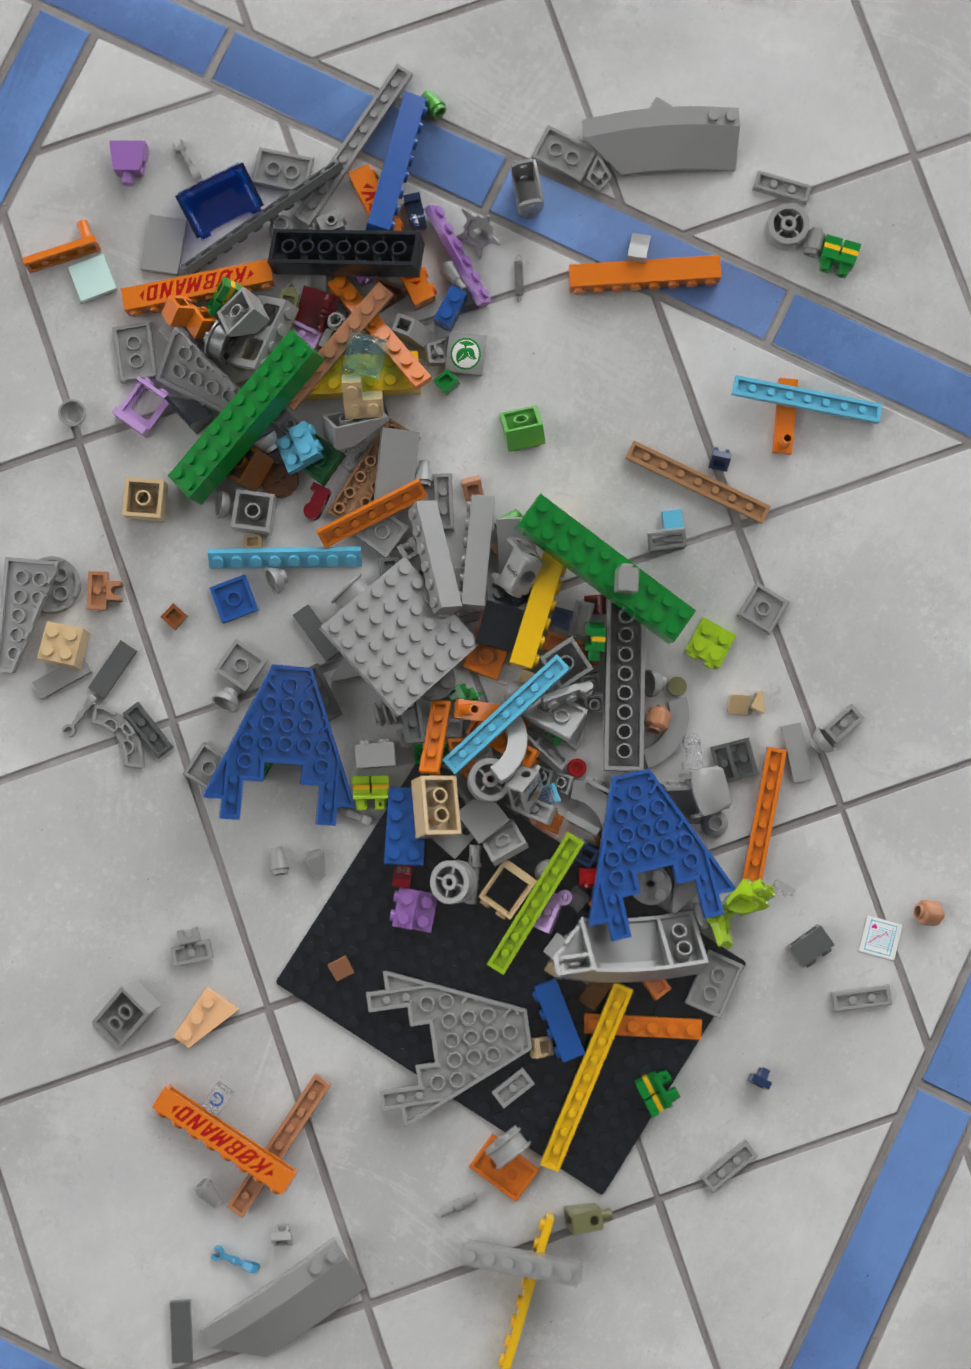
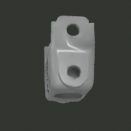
(527, 188)
(520, 568)
(709, 790)

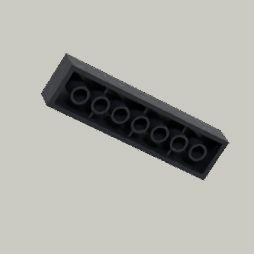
(346, 252)

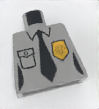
(525, 788)

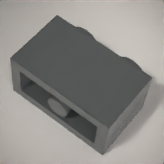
(810, 946)

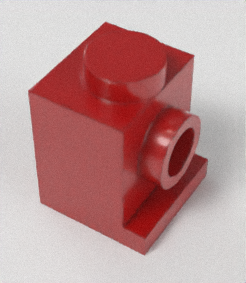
(586, 877)

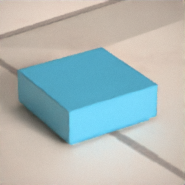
(672, 519)

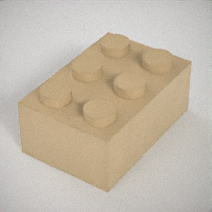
(436, 806)

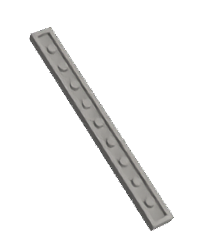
(356, 142)

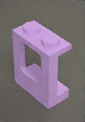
(133, 419)

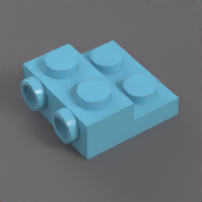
(300, 447)

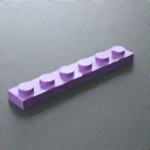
(460, 259)

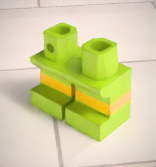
(362, 791)

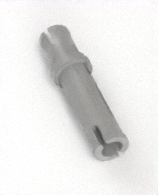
(474, 862)

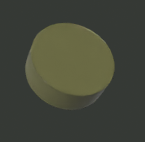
(676, 686)

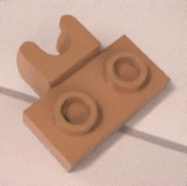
(101, 590)

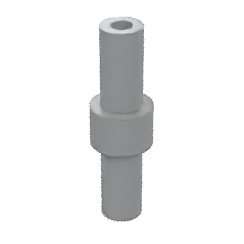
(458, 1205)

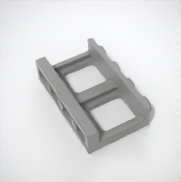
(270, 335)

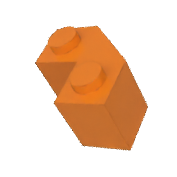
(180, 312)

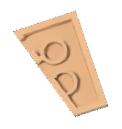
(204, 1017)

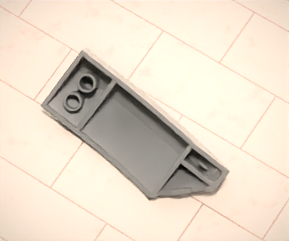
(666, 138)
(658, 950)
(287, 1304)

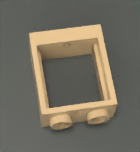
(502, 912)

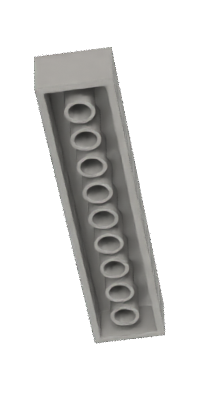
(623, 691)

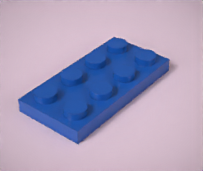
(401, 842)

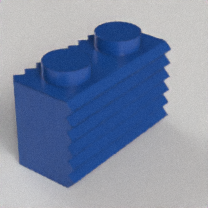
(450, 308)

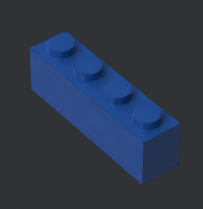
(558, 1019)

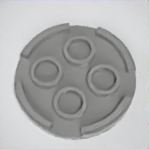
(64, 589)

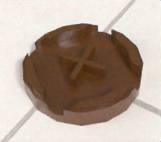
(279, 481)

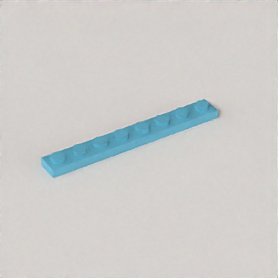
(806, 399)
(284, 557)
(506, 714)

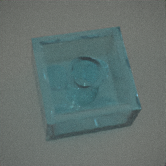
(365, 354)

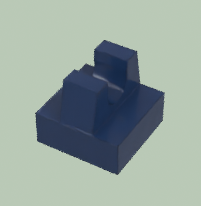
(720, 460)
(561, 618)
(760, 1078)

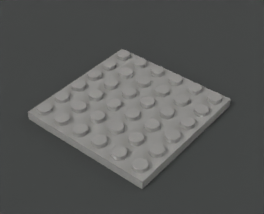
(396, 637)

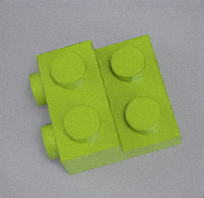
(709, 643)

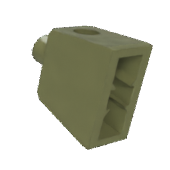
(586, 1217)

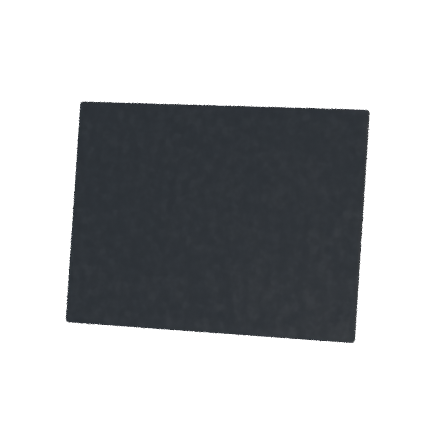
(457, 957)

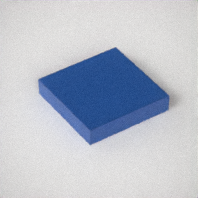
(234, 598)

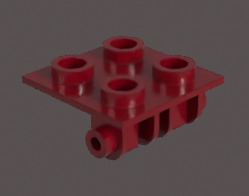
(316, 307)

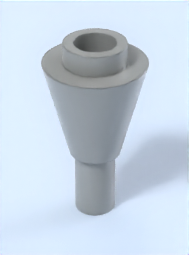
(451, 273)

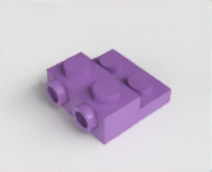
(413, 909)

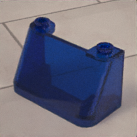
(219, 199)

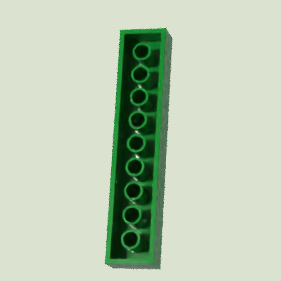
(246, 417)
(596, 565)

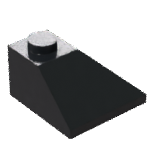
(191, 412)

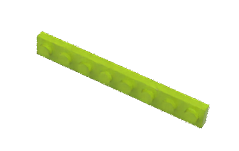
(535, 903)

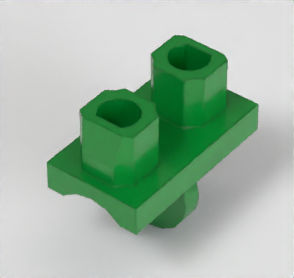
(462, 692)

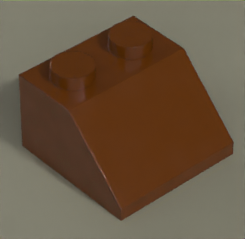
(251, 469)

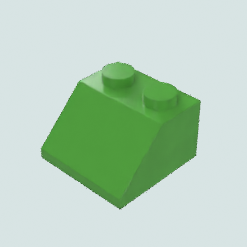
(522, 428)

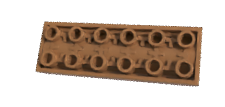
(361, 484)

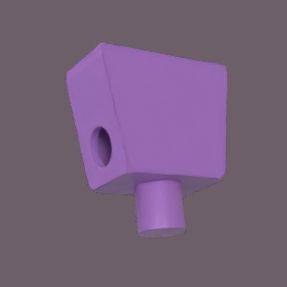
(129, 159)

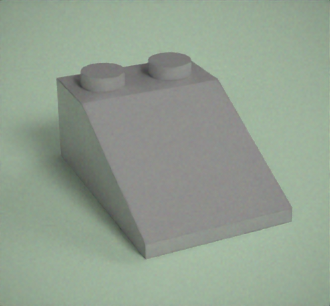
(349, 432)
(126, 1012)

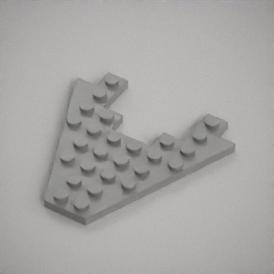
(468, 1036)

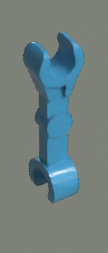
(251, 1266)

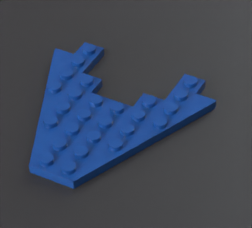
(283, 727)
(643, 834)

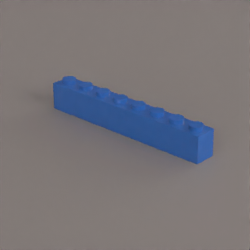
(396, 163)

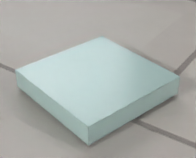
(92, 278)

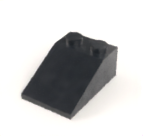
(501, 619)

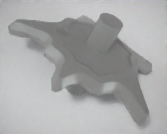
(478, 231)

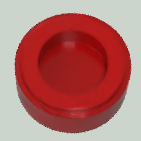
(576, 767)

